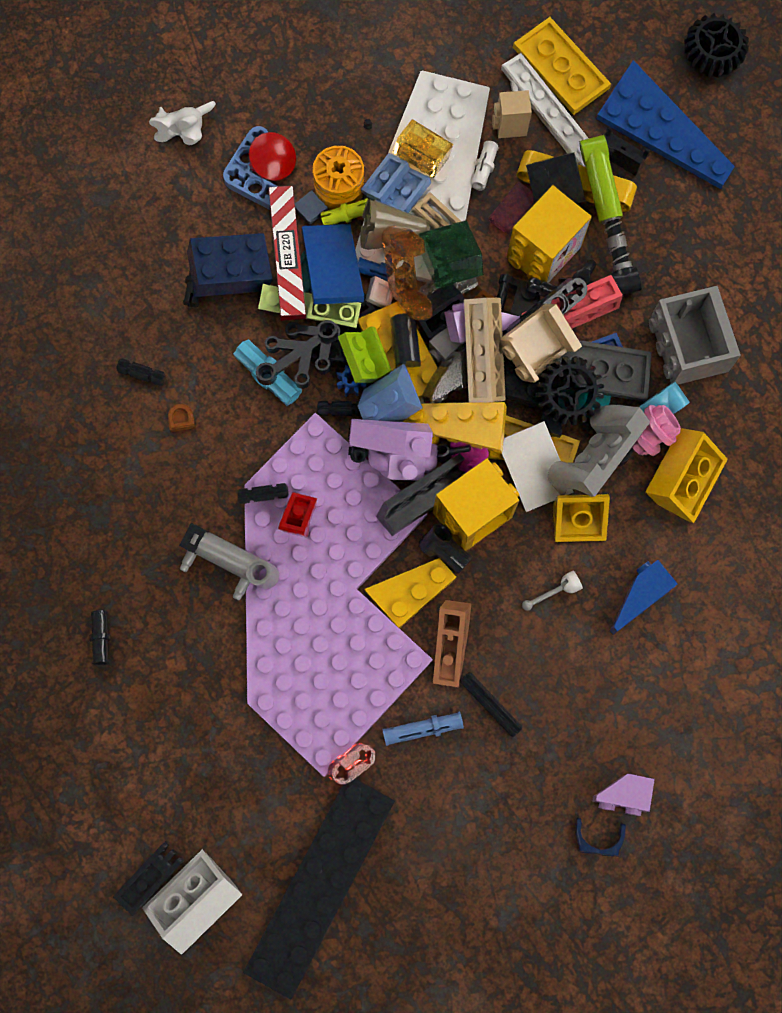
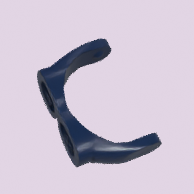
(584, 847)

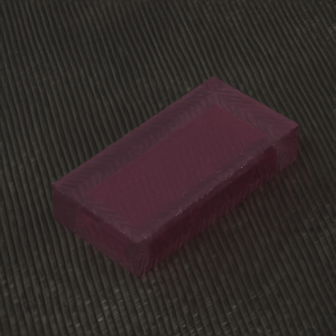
(512, 207)

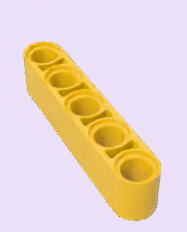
(625, 188)

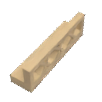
(484, 350)

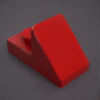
(298, 515)

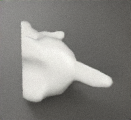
(182, 123)

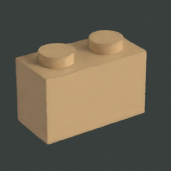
(512, 114)

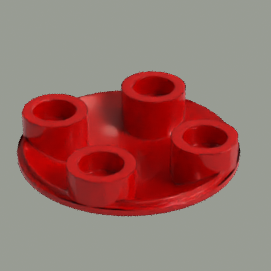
(272, 156)

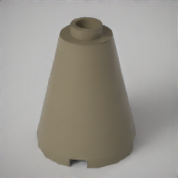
(379, 217)

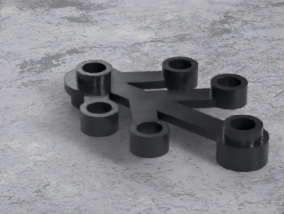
(300, 350)

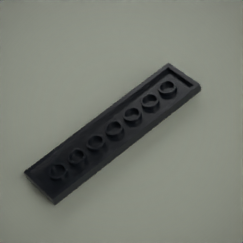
(318, 888)

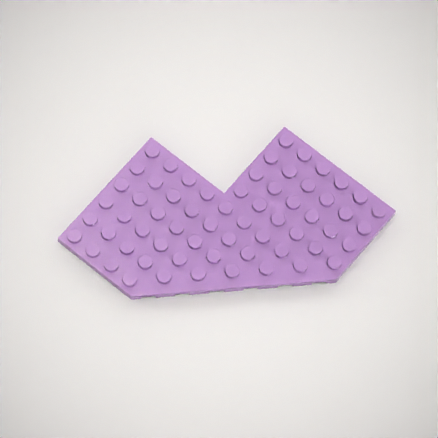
(316, 646)

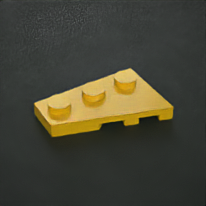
(410, 591)

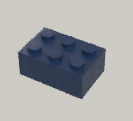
(229, 264)

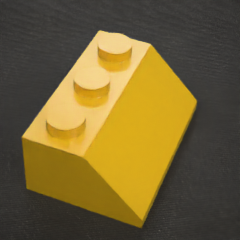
(687, 474)

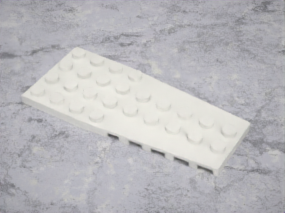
(457, 114)

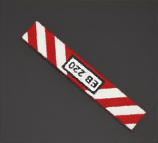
(287, 253)

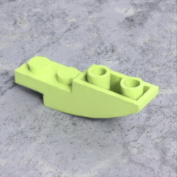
(340, 313)

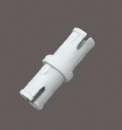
(484, 165)

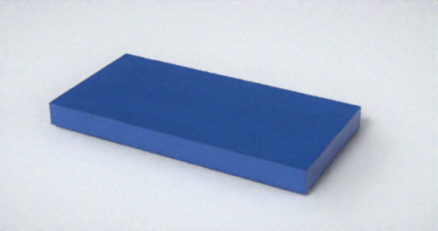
(332, 264)

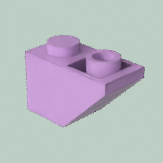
(627, 792)

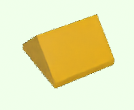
(581, 517)

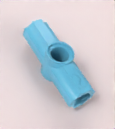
(252, 357)

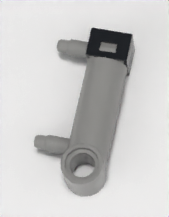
(229, 557)

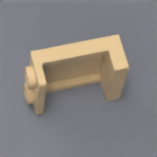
(539, 341)

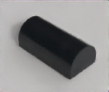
(405, 341)

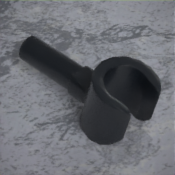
(443, 448)

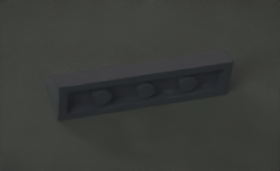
(418, 497)

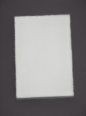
(528, 459)

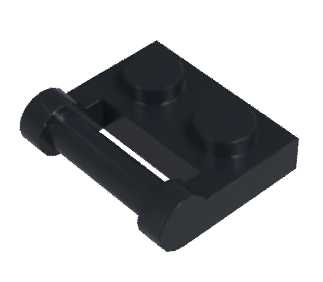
(523, 299)

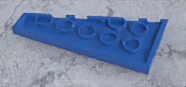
(653, 120)

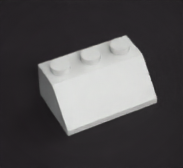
(191, 902)

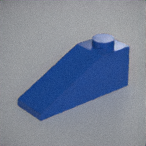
(644, 591)

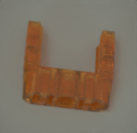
(399, 245)

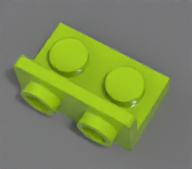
(365, 355)

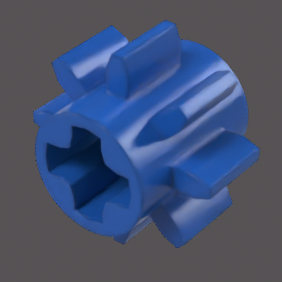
(349, 388)

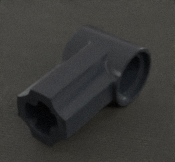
(439, 543)

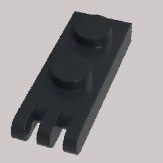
(147, 879)

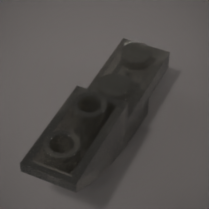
(449, 376)

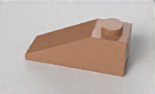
(451, 642)

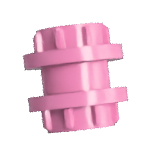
(662, 428)

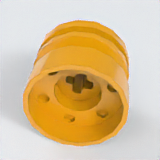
(338, 176)

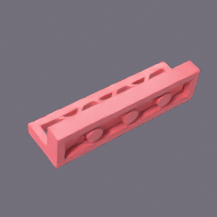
(600, 299)

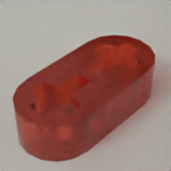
(355, 768)

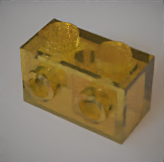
(422, 148)

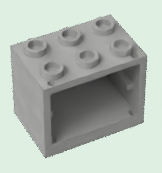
(694, 335)

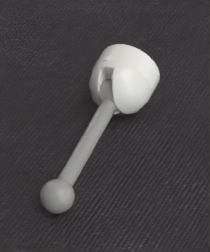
(570, 583)

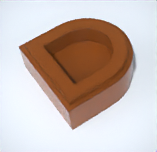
(180, 418)

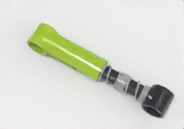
(609, 211)

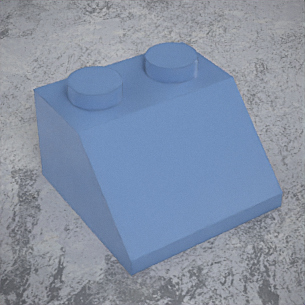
(390, 397)

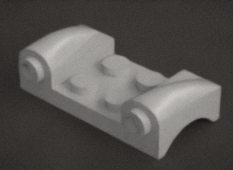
(616, 432)

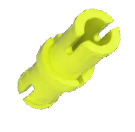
(345, 212)

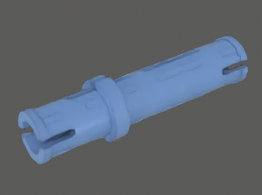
(428, 727)

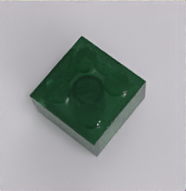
(452, 254)

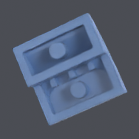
(396, 184)

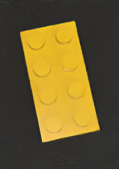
(562, 65)
(381, 321)

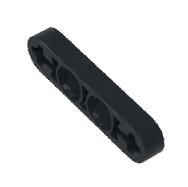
(566, 302)

